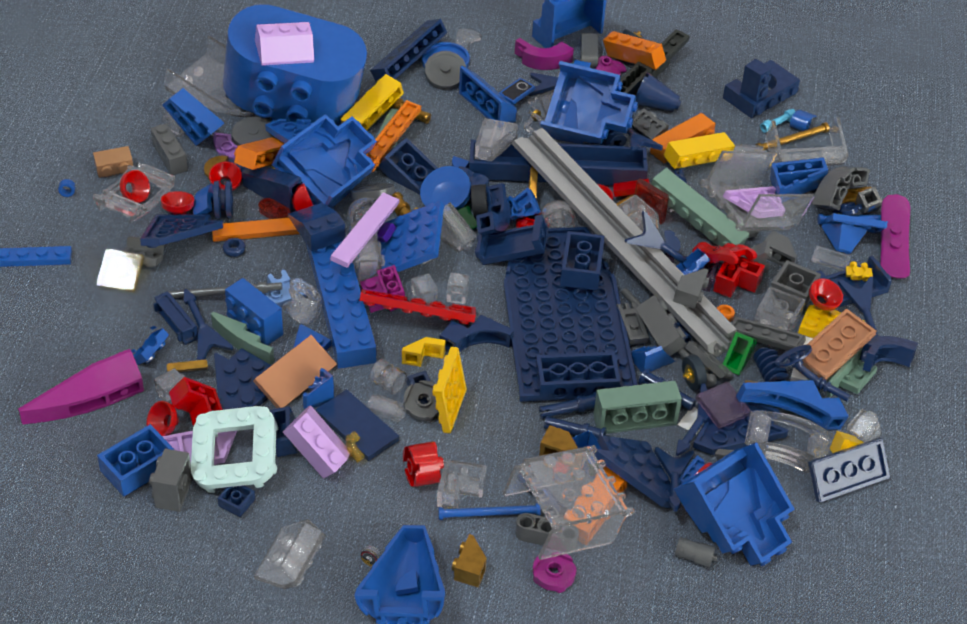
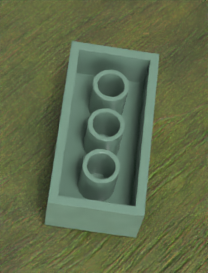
(637, 407)

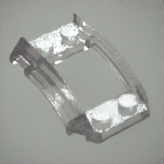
(113, 200)
(759, 429)

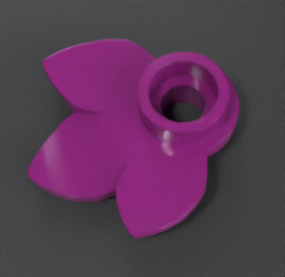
(607, 64)

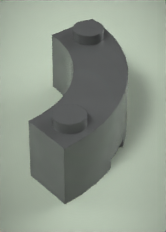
(835, 185)

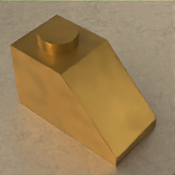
(556, 441)

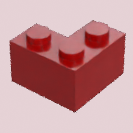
(744, 274)
(194, 398)

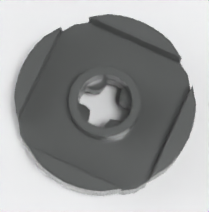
(414, 407)

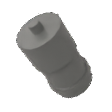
(698, 552)

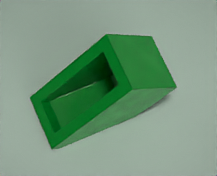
(739, 352)

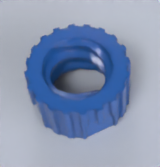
(67, 183)

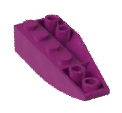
(87, 390)

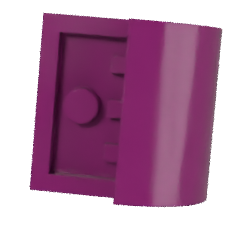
(386, 282)

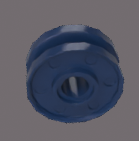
(223, 199)

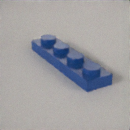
(35, 256)

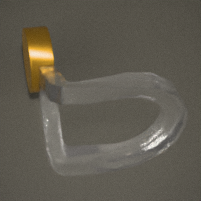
(534, 116)

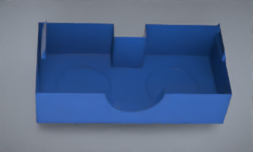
(694, 262)
(152, 343)

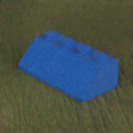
(485, 97)

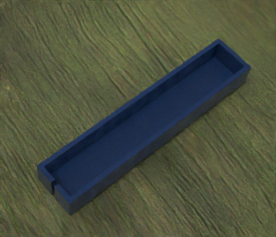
(601, 163)

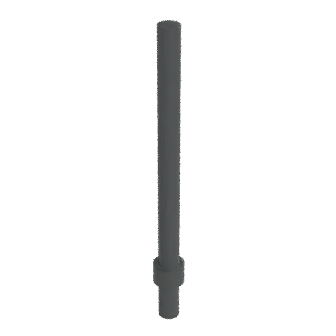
(263, 287)

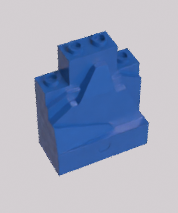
(566, 17)
(587, 105)
(328, 158)
(740, 505)

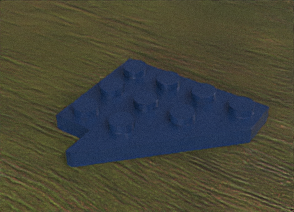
(175, 227)
(236, 380)
(733, 435)
(637, 465)

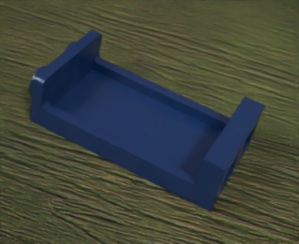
(513, 243)
(881, 280)

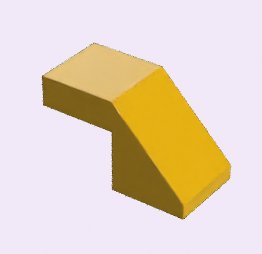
(415, 352)

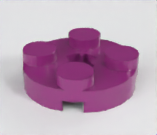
(554, 581)

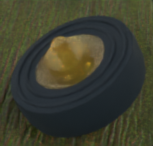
(694, 372)

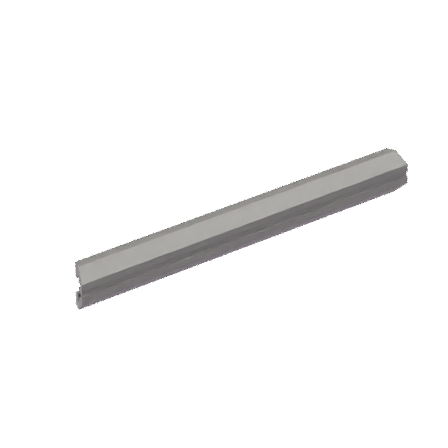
(607, 219)

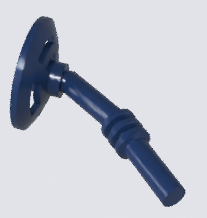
(795, 359)

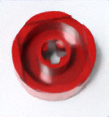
(422, 464)

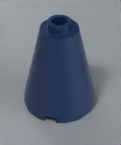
(657, 95)

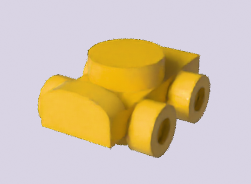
(858, 273)

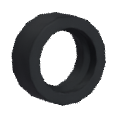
(479, 199)

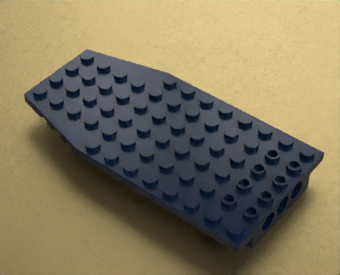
(564, 336)

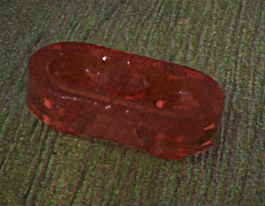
(273, 209)

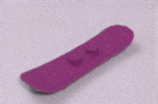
(895, 237)

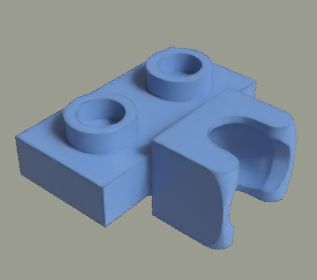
(280, 296)

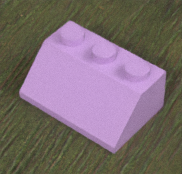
(284, 43)
(317, 442)

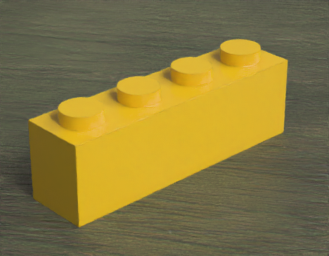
(375, 102)
(697, 150)

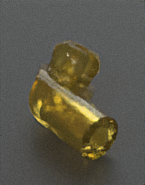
(352, 448)

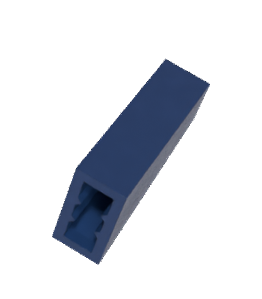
(272, 184)

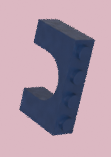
(782, 86)

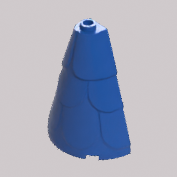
(377, 592)

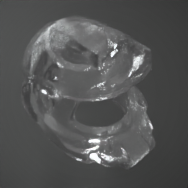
(300, 308)

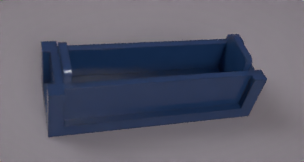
(176, 318)

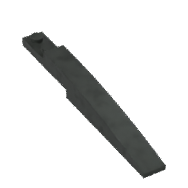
(635, 76)

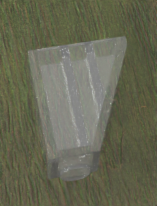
(494, 138)
(455, 230)

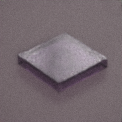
(723, 405)

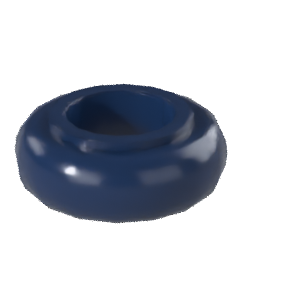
(234, 252)

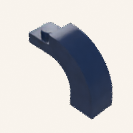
(498, 211)
(888, 349)

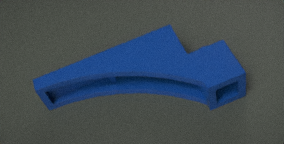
(799, 397)

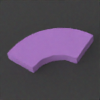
(224, 145)

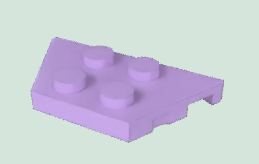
(746, 197)
(183, 443)

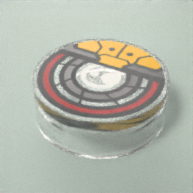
(370, 555)

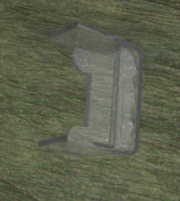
(833, 155)

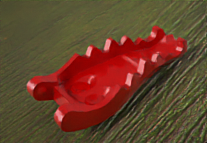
(727, 253)

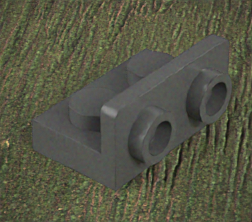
(649, 125)

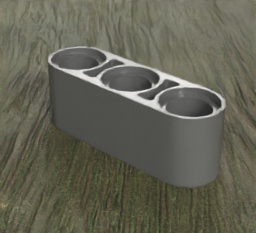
(589, 48)
(532, 528)

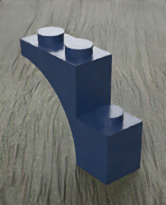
(481, 331)

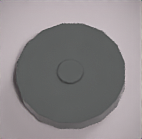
(444, 70)
(250, 130)
(372, 190)

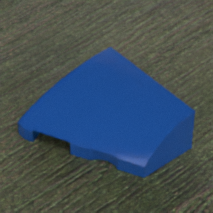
(523, 204)

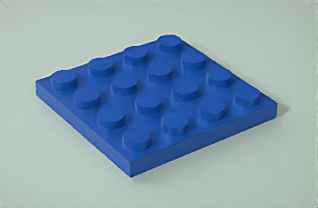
(415, 237)

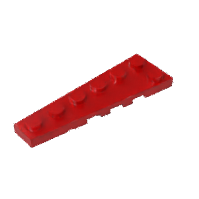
(462, 313)

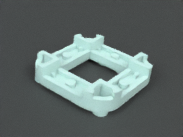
(237, 474)

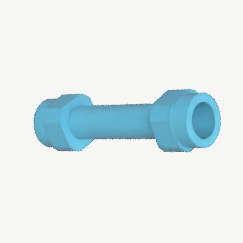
(786, 117)

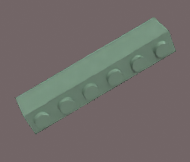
(698, 210)

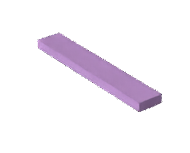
(364, 230)

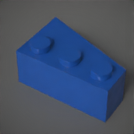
(192, 116)
(798, 175)

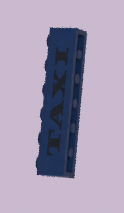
(410, 50)

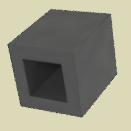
(870, 201)

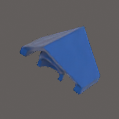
(843, 236)
(650, 358)
(321, 391)

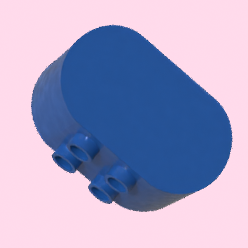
(296, 89)

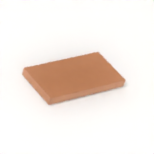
(837, 344)
(294, 372)

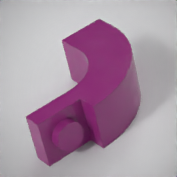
(543, 57)

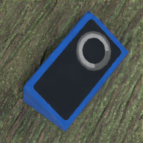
(517, 91)

